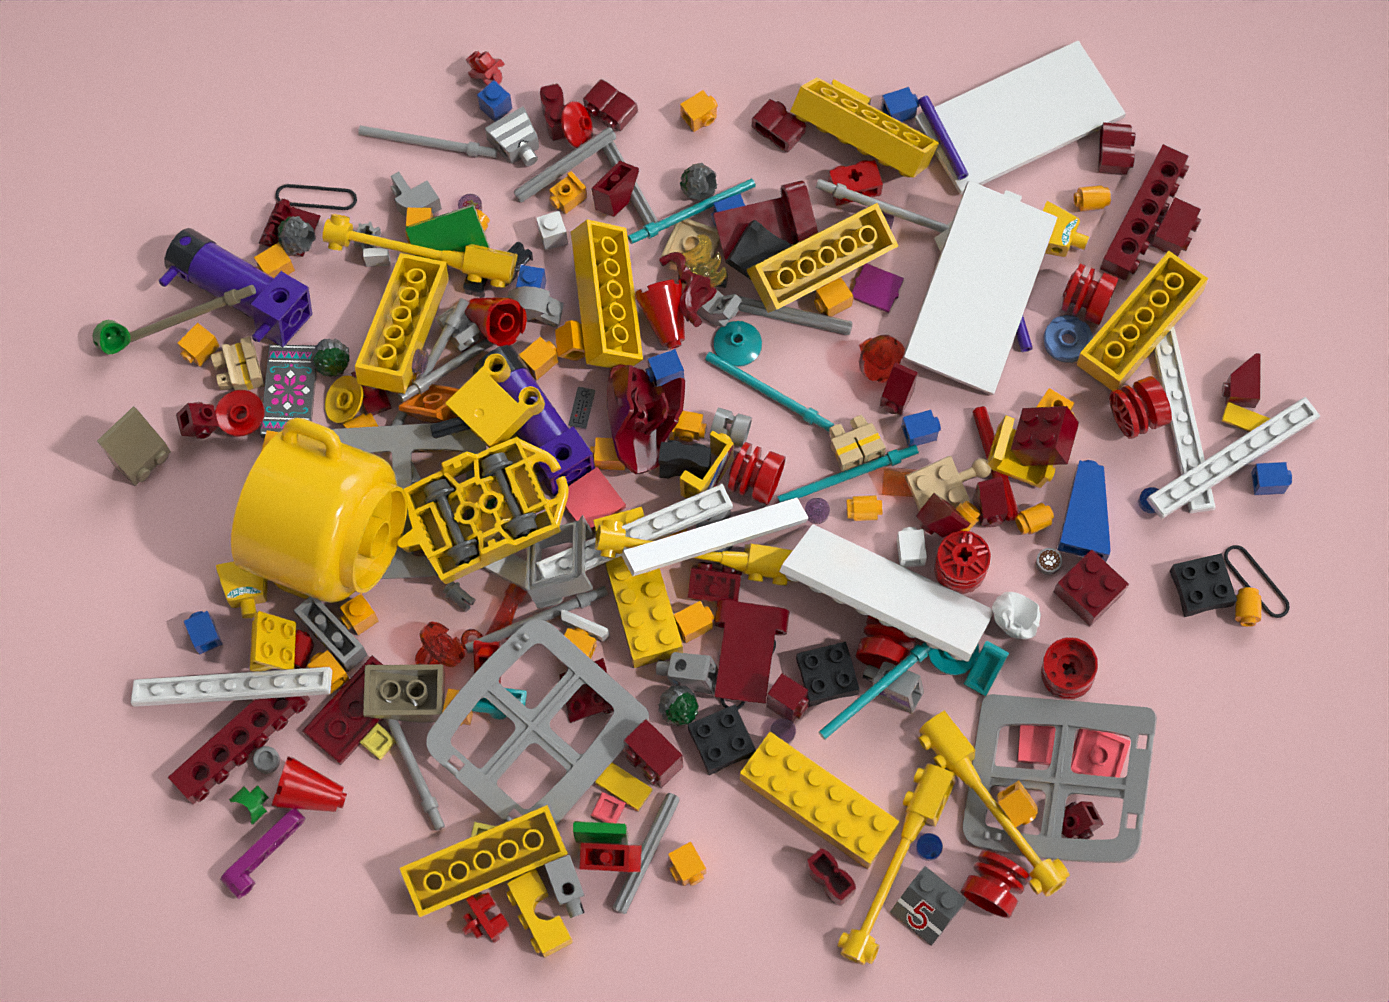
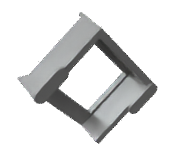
(551, 590)

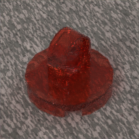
(879, 357)
(439, 645)

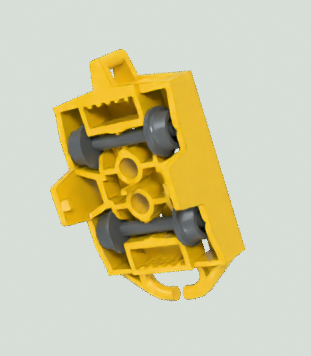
(499, 474)

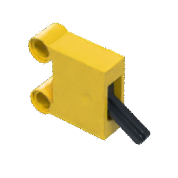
(488, 407)

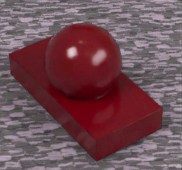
(374, 399)

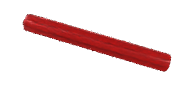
(987, 436)

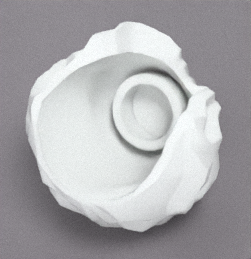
(1017, 615)

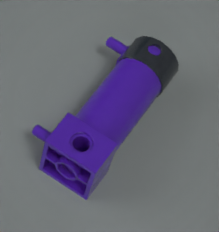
(279, 303)
(545, 429)

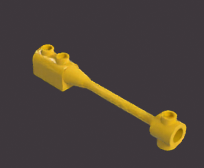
(476, 260)
(756, 560)
(955, 754)
(923, 807)

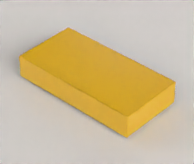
(624, 786)

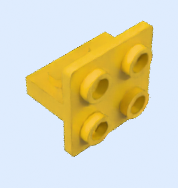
(272, 642)

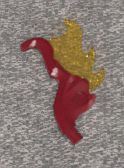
(699, 274)

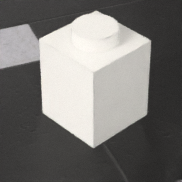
(552, 230)
(911, 547)

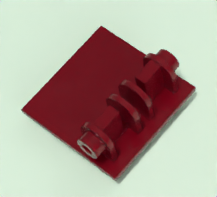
(280, 212)
(586, 701)

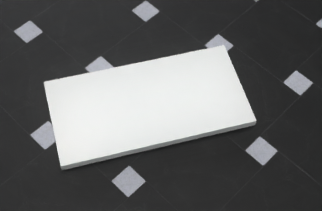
(1024, 115)
(980, 288)
(888, 592)

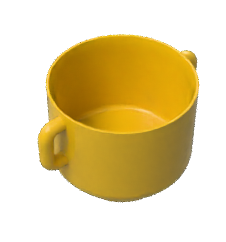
(318, 515)

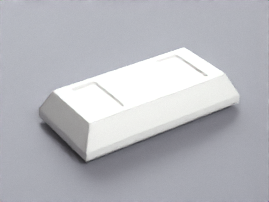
(575, 621)

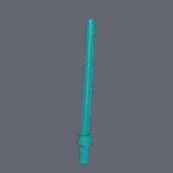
(651, 229)
(809, 415)
(892, 458)
(917, 654)

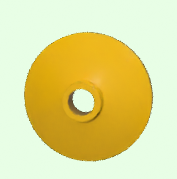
(343, 399)

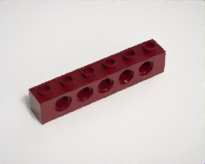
(1169, 162)
(225, 741)

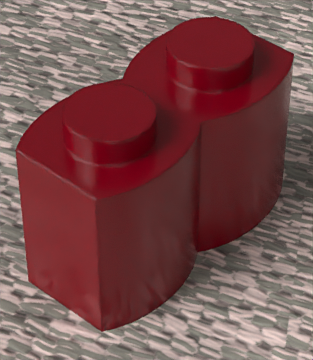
(552, 105)
(610, 105)
(778, 125)
(1115, 148)
(825, 871)

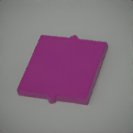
(877, 287)

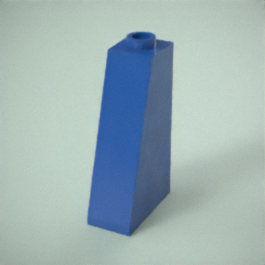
(1087, 513)

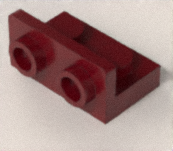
(714, 583)

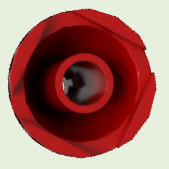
(664, 312)
(497, 319)
(307, 789)

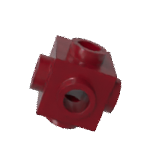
(197, 420)
(1080, 820)

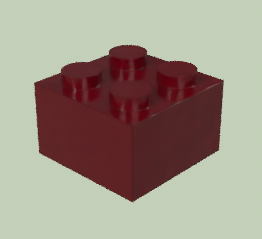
(1045, 436)
(1091, 587)
(653, 754)

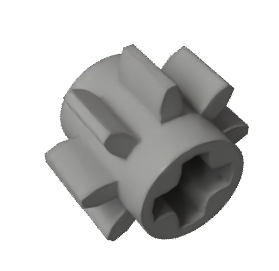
(367, 229)

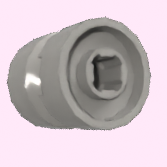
(739, 428)

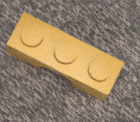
(548, 934)

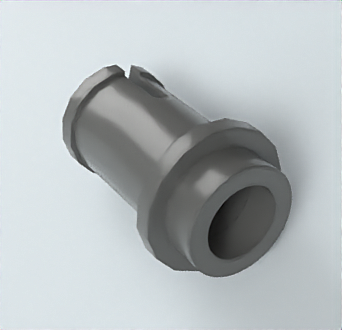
(457, 594)

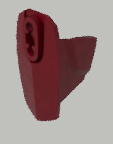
(641, 415)

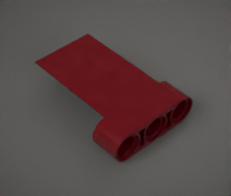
(785, 217)
(747, 648)

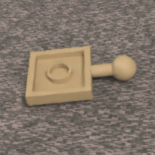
(944, 480)

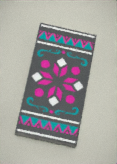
(288, 386)

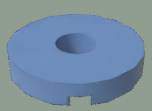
(1066, 325)

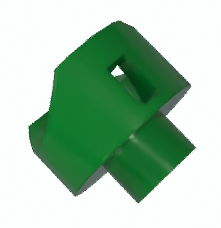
(111, 336)
(253, 801)

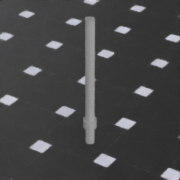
(472, 149)
(840, 192)
(452, 322)
(422, 384)
(582, 600)
(429, 803)

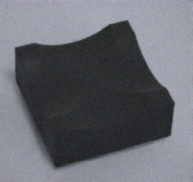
(754, 247)
(677, 458)
(1203, 584)
(828, 673)
(721, 739)

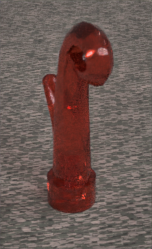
(504, 617)

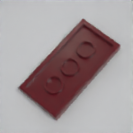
(342, 720)

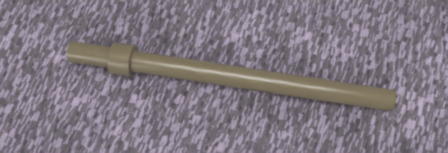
(230, 298)

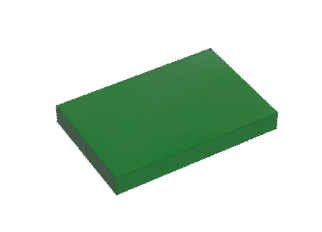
(449, 231)

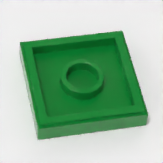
(600, 833)

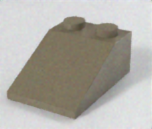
(134, 446)
(404, 692)

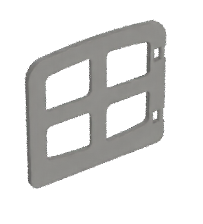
(401, 442)
(534, 723)
(1058, 779)

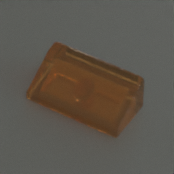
(895, 482)

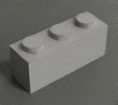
(330, 632)

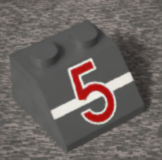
(928, 905)

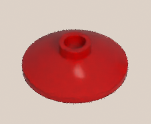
(576, 123)
(239, 403)

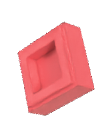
(608, 809)

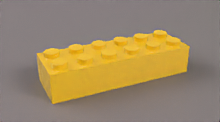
(864, 127)
(822, 258)
(606, 294)
(1142, 321)
(401, 323)
(642, 605)
(818, 800)
(483, 861)

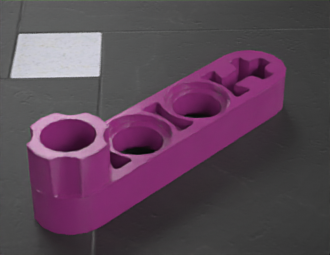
(237, 876)

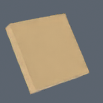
(685, 237)

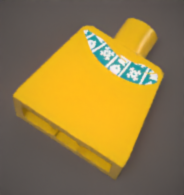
(1064, 232)
(242, 588)

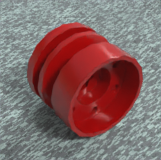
(1089, 293)
(1140, 407)
(756, 473)
(953, 571)
(883, 644)
(1067, 654)
(996, 882)

